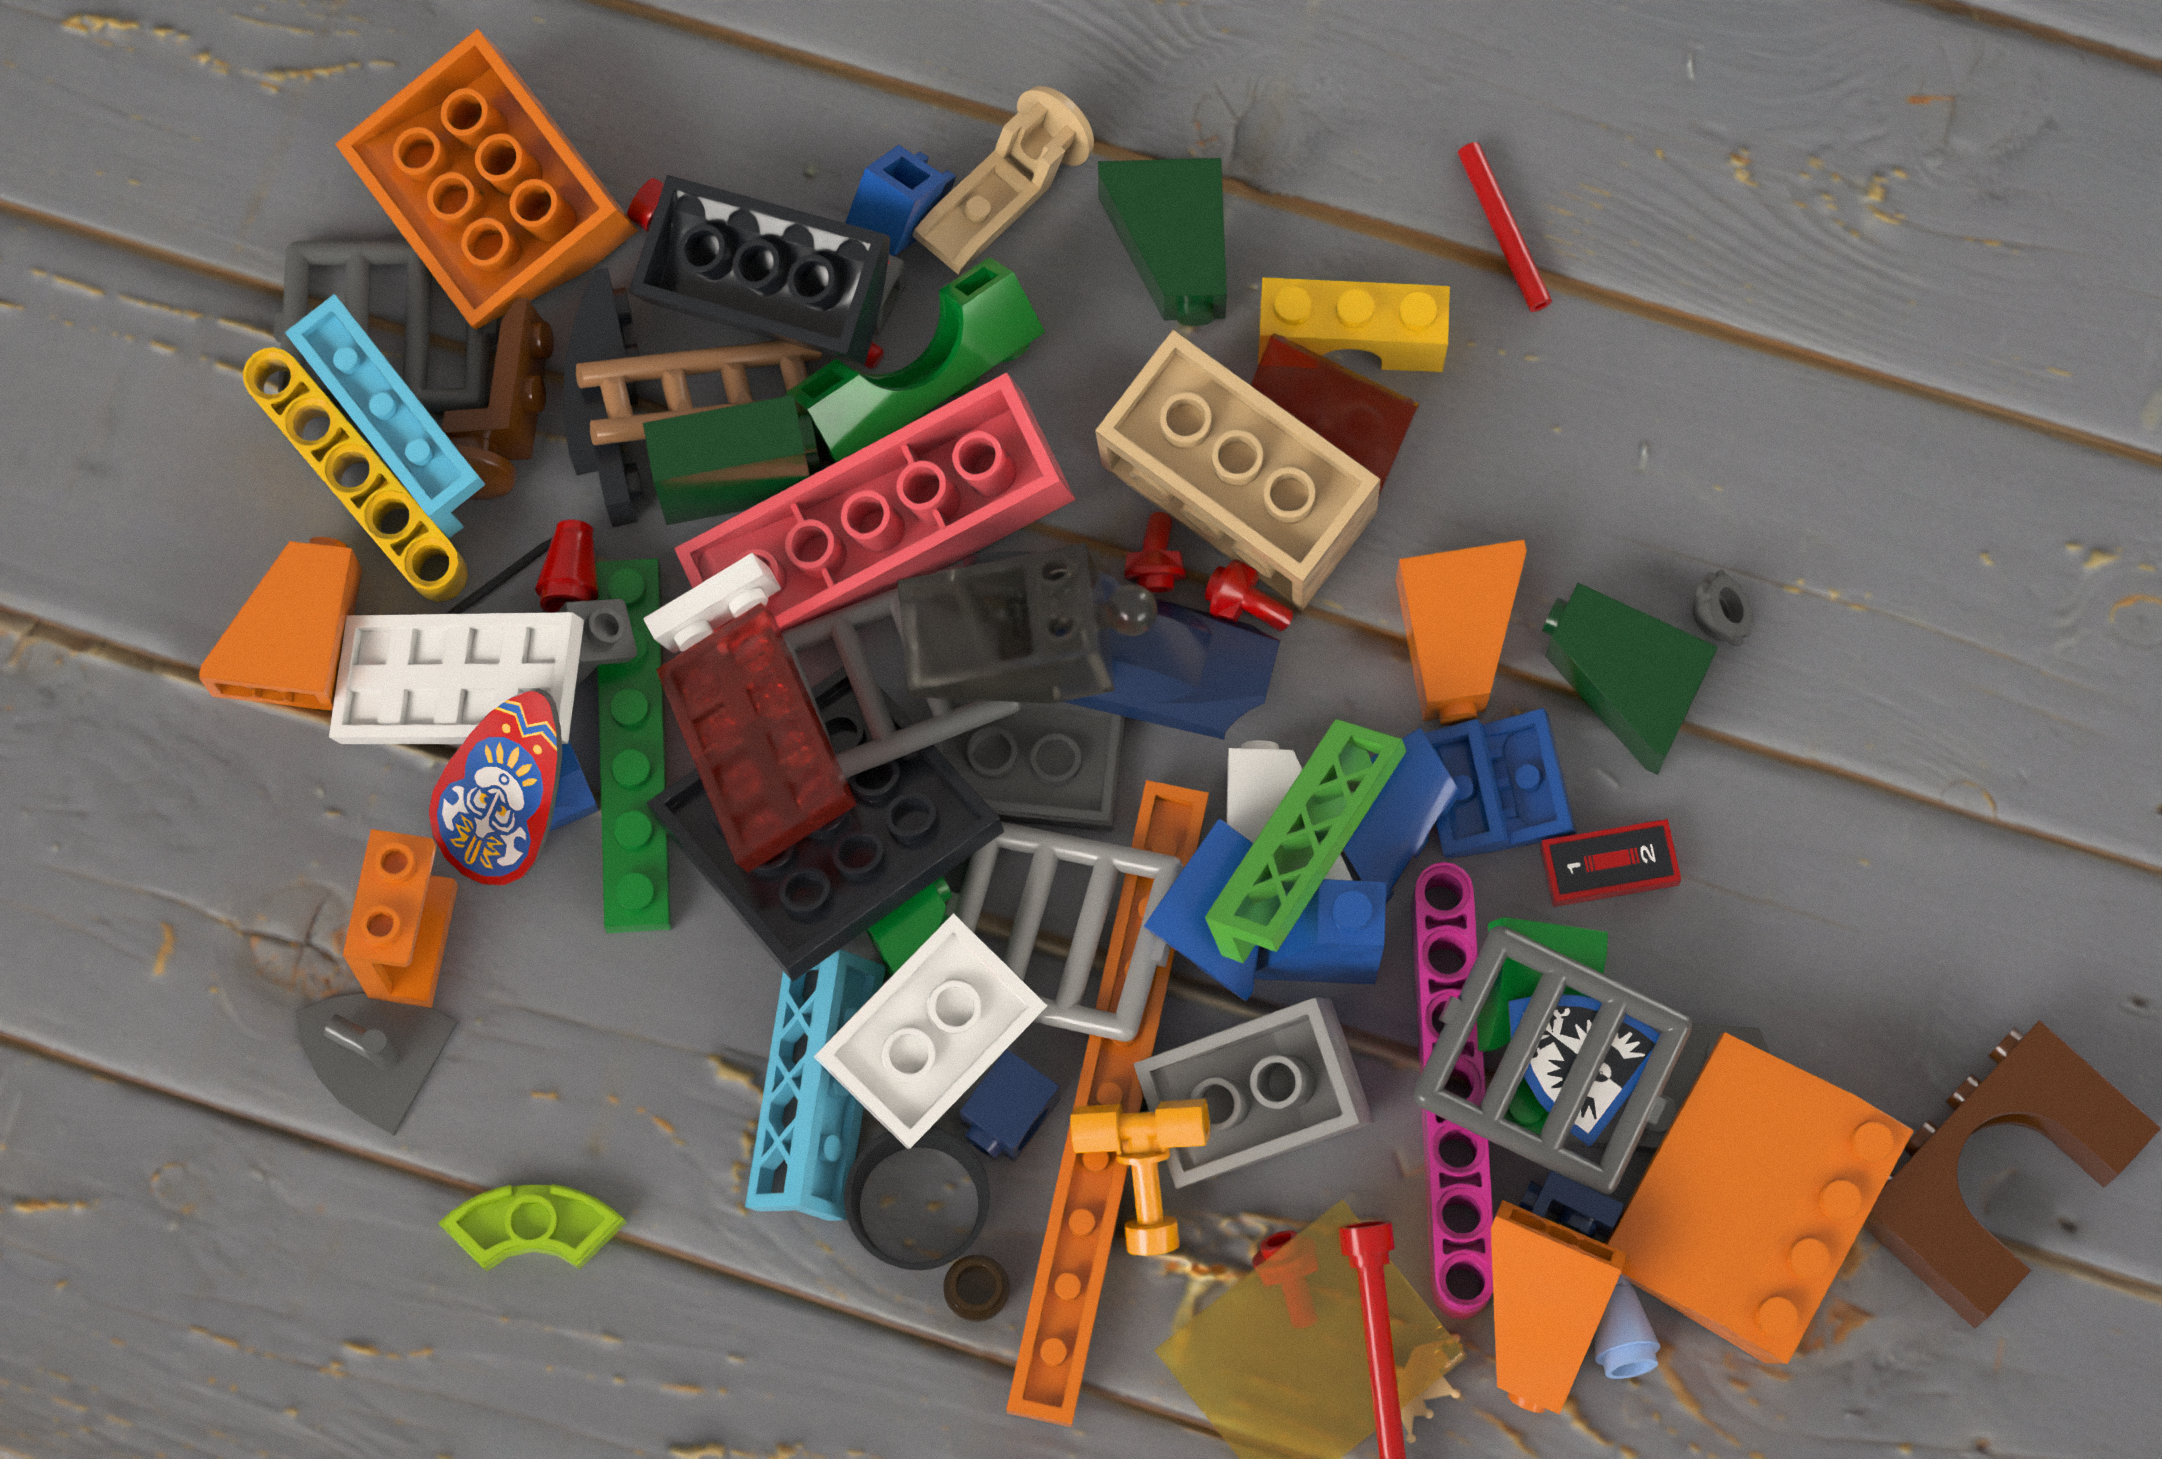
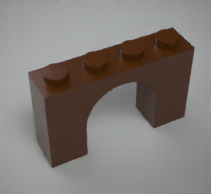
(2036, 1087)

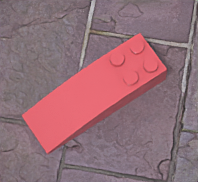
(894, 507)

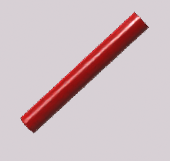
(1504, 227)

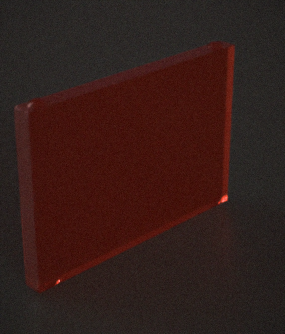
(1337, 404)

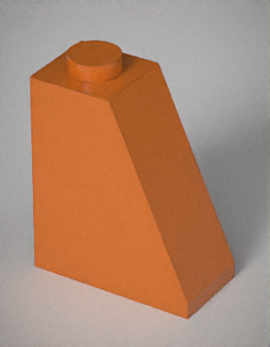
(1456, 624)
(289, 630)
(1546, 1304)

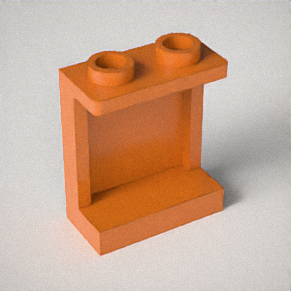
(399, 920)

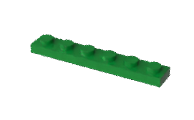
(633, 760)

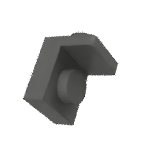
(605, 634)

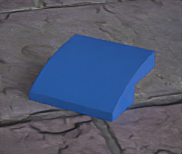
(1507, 785)

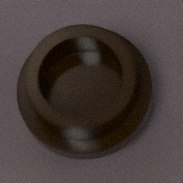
(976, 1288)

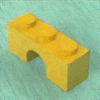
(1395, 321)

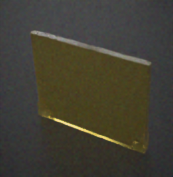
(1286, 1352)

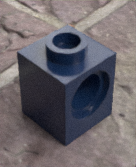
(1008, 1107)

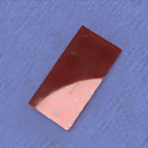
(755, 737)

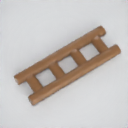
(672, 370)

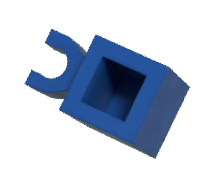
(898, 195)

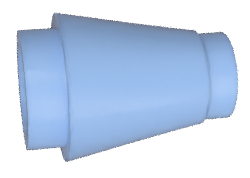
(1625, 1336)

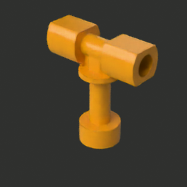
(1142, 1143)

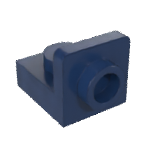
(1574, 1203)

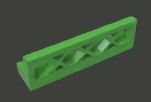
(1302, 839)

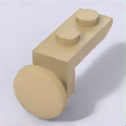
(1010, 179)

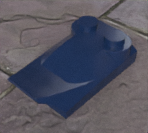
(1186, 670)

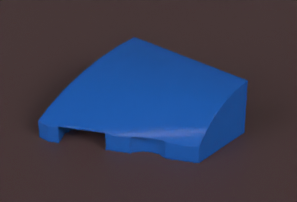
(1402, 814)
(1182, 911)

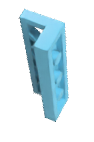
(386, 411)
(827, 1124)

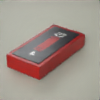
(1610, 863)

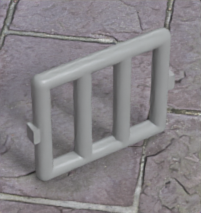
(1107, 861)

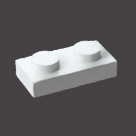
(712, 604)

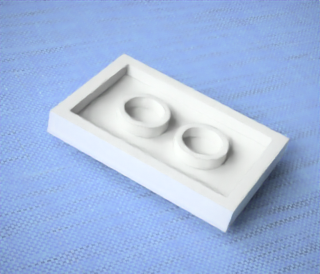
(930, 1031)

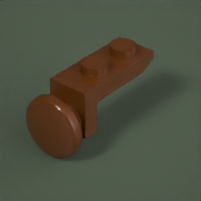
(517, 395)

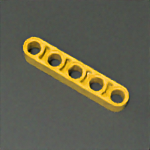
(335, 453)

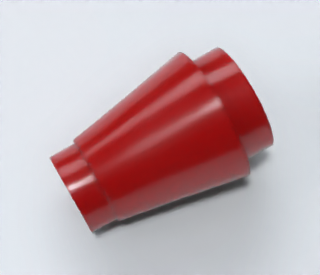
(568, 567)

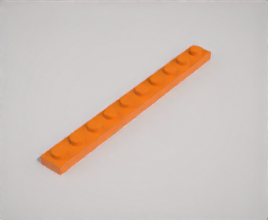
(1093, 1183)

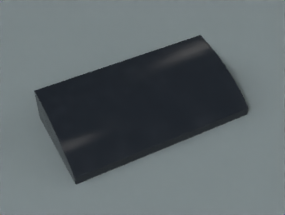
(763, 269)

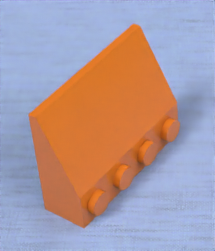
(485, 183)
(1756, 1198)

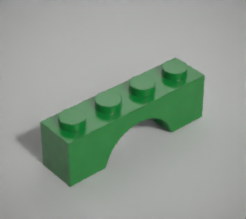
(979, 325)

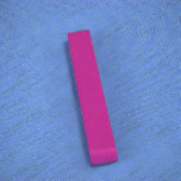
(1446, 1184)

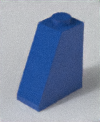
(1334, 937)

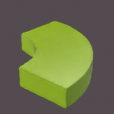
(530, 1220)

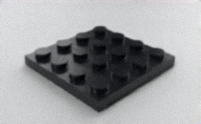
(822, 892)

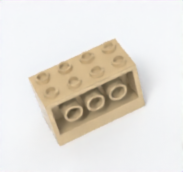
(1237, 470)

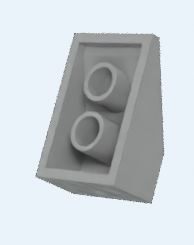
(1265, 1087)

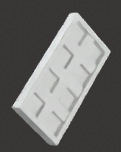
(445, 673)

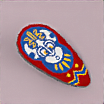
(500, 791)

